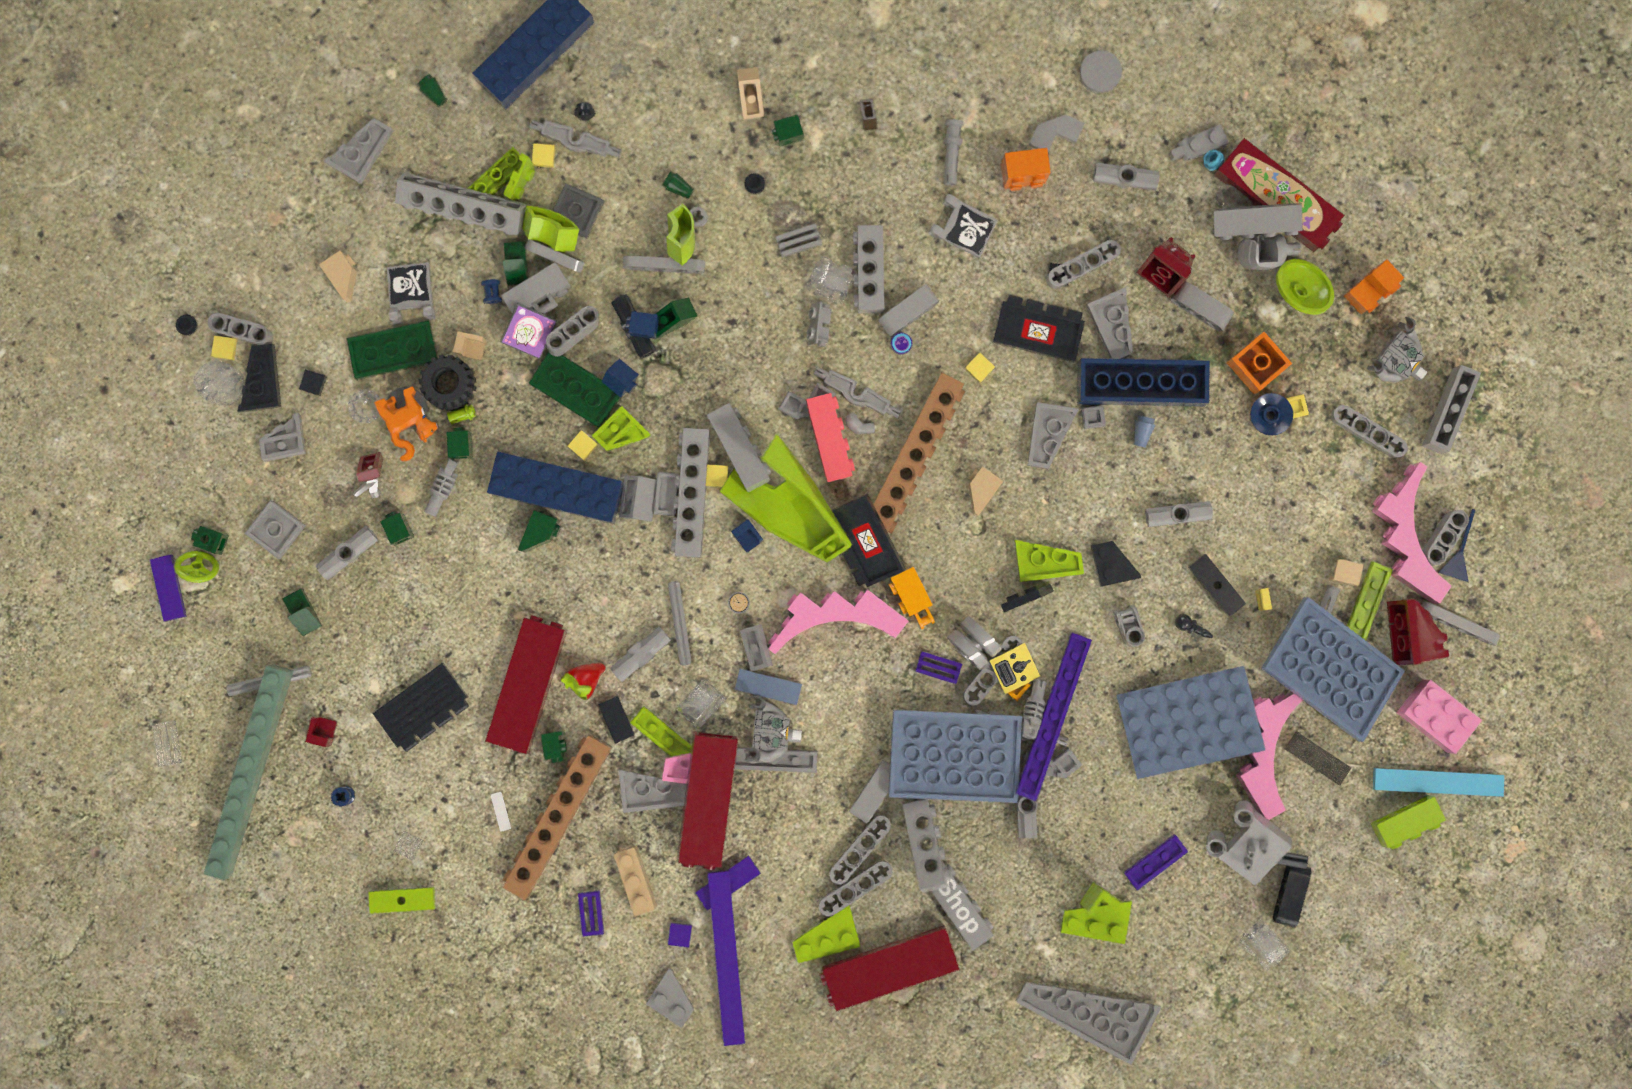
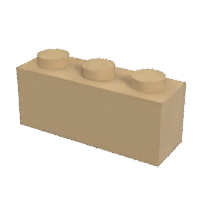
(635, 880)

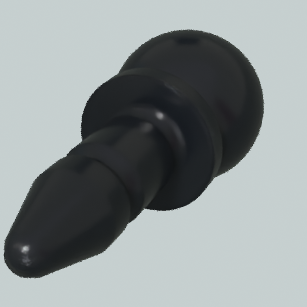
(1184, 622)

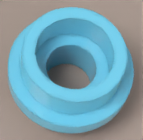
(1213, 160)

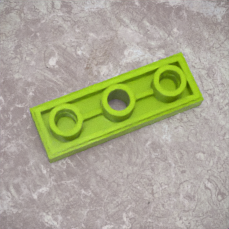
(505, 166)
(389, 900)

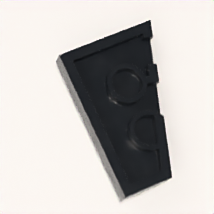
(262, 381)

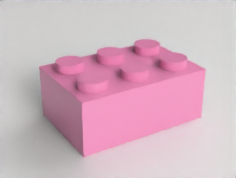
(1439, 716)

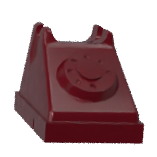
(1167, 267)
(1414, 634)

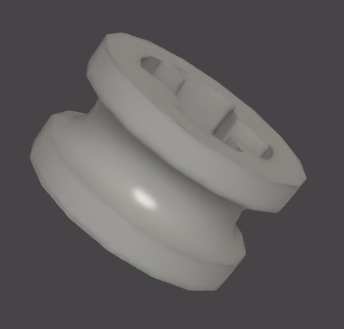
(703, 214)

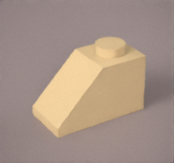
(750, 93)
(341, 273)
(982, 489)

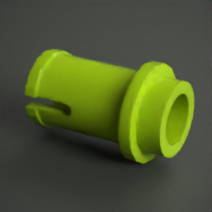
(461, 414)

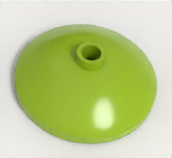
(1305, 287)

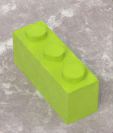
(1408, 822)

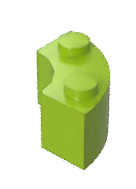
(550, 228)
(681, 234)

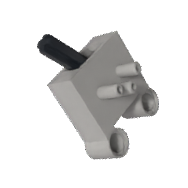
(1254, 846)

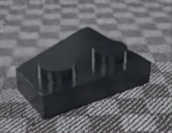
(1112, 564)
(1031, 594)

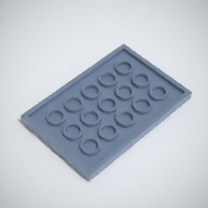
(1333, 669)
(1191, 722)
(955, 756)

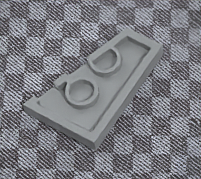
(361, 152)
(1112, 323)
(1048, 432)
(648, 792)

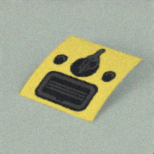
(1014, 668)

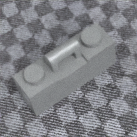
(537, 289)

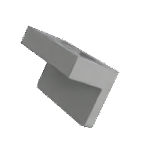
(638, 498)

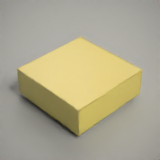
(543, 155)
(224, 348)
(979, 367)
(1298, 405)
(582, 445)
(716, 475)
(1263, 599)

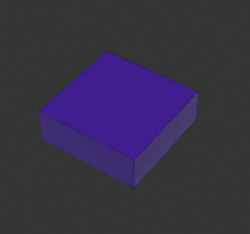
(680, 934)

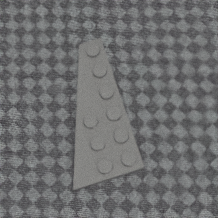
(1105, 1021)

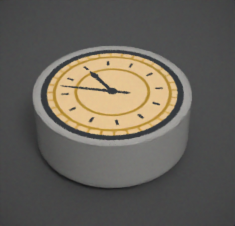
(739, 602)

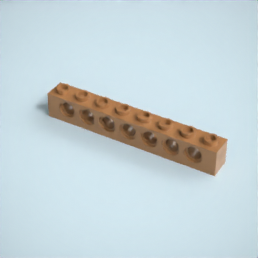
(944, 385)
(522, 886)

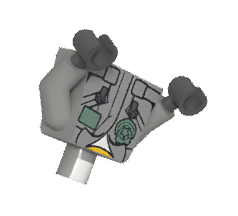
(1400, 356)
(770, 732)

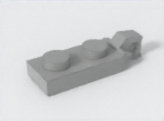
(1200, 144)

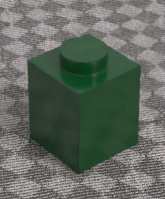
(787, 131)
(459, 444)
(396, 528)

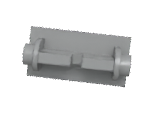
(818, 315)

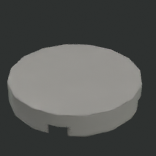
(1100, 71)

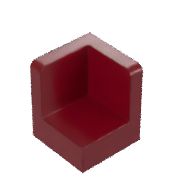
(321, 731)

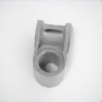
(1129, 624)

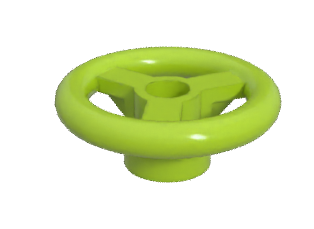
(195, 571)

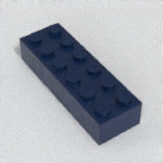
(532, 49)
(1143, 382)
(555, 487)

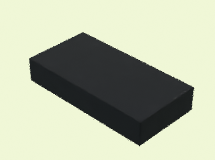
(616, 719)

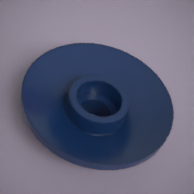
(1281, 411)

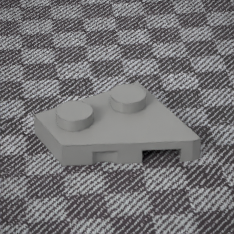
(284, 441)
(670, 1000)

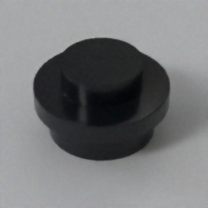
(584, 111)
(754, 183)
(186, 325)

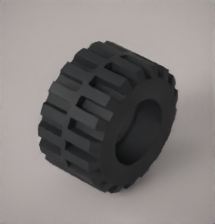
(435, 370)

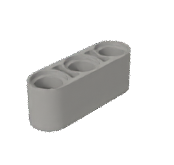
(1202, 306)
(908, 310)
(576, 321)
(231, 325)
(1453, 533)
(872, 793)

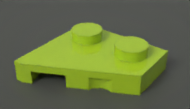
(519, 178)
(620, 431)

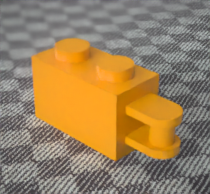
(912, 596)

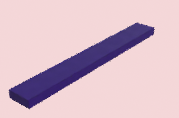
(1053, 717)
(726, 958)

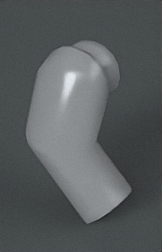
(857, 426)

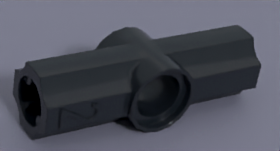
(623, 308)

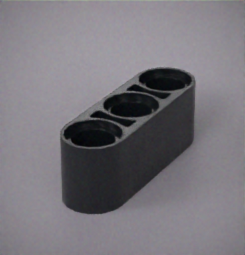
(1291, 896)

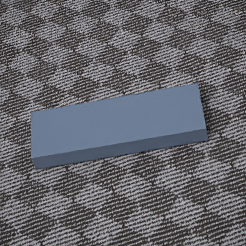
(768, 686)

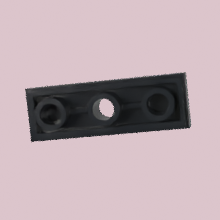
(1225, 595)

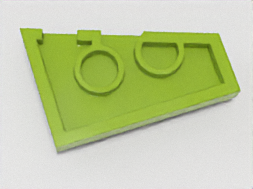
(1046, 562)
(1103, 924)
(827, 938)

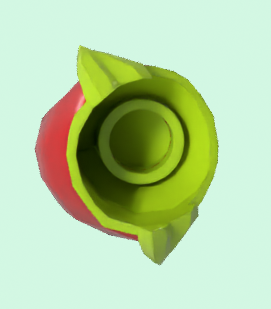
(583, 679)

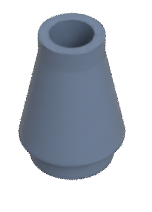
(1143, 429)

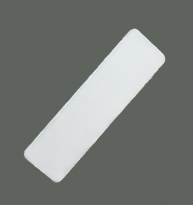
(500, 811)

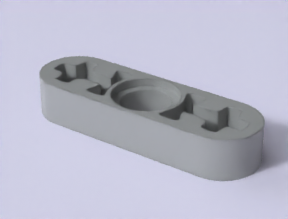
(558, 257)

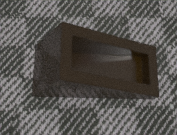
(868, 115)

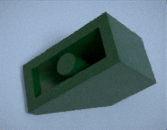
(674, 316)
(539, 531)

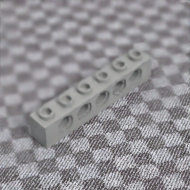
(430, 189)
(701, 439)

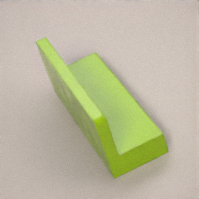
(1094, 897)

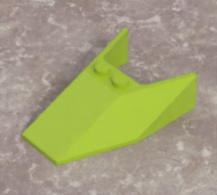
(791, 509)

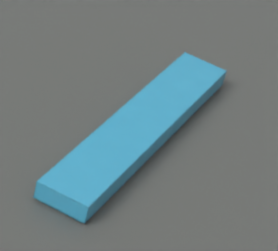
(1438, 782)

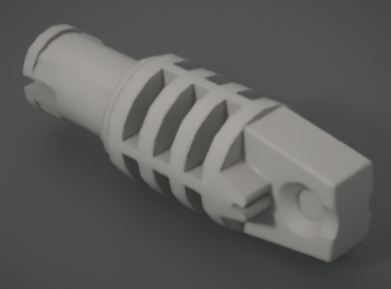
(441, 487)
(1033, 710)

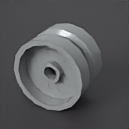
(972, 644)

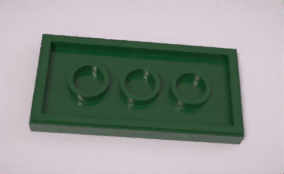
(392, 350)
(575, 389)

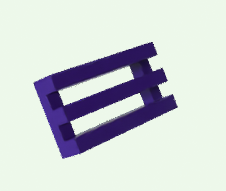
(956, 673)
(589, 894)

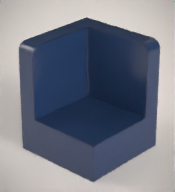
(747, 536)

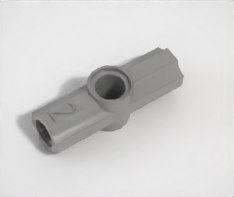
(1139, 177)
(1191, 513)
(336, 562)
(640, 654)
(1026, 819)

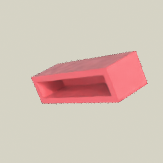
(828, 436)

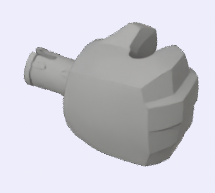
(1265, 252)

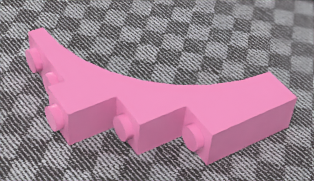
(1401, 538)
(807, 614)
(1259, 778)

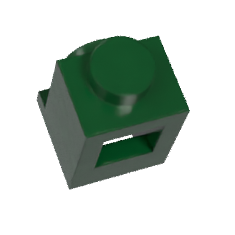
(216, 540)
(554, 746)

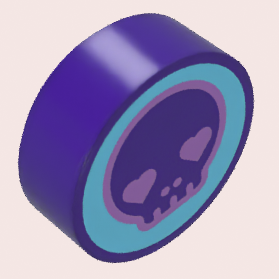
(901, 343)

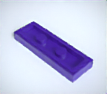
(168, 588)
(1155, 862)
(739, 876)

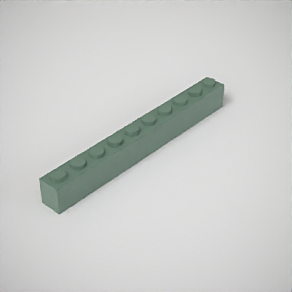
(248, 772)

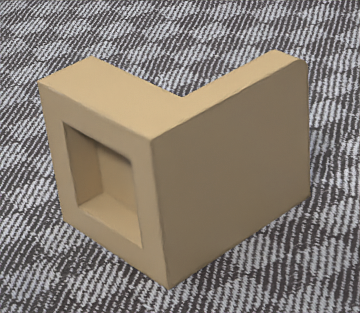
(469, 345)
(1347, 573)

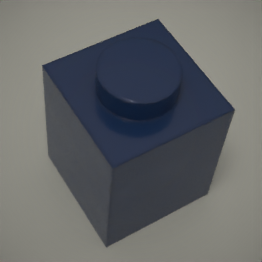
(642, 324)
(620, 378)

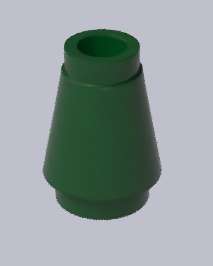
(431, 89)
(676, 184)

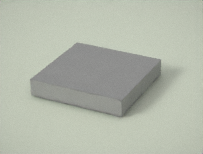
(275, 529)

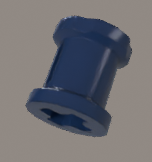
(491, 299)
(336, 796)

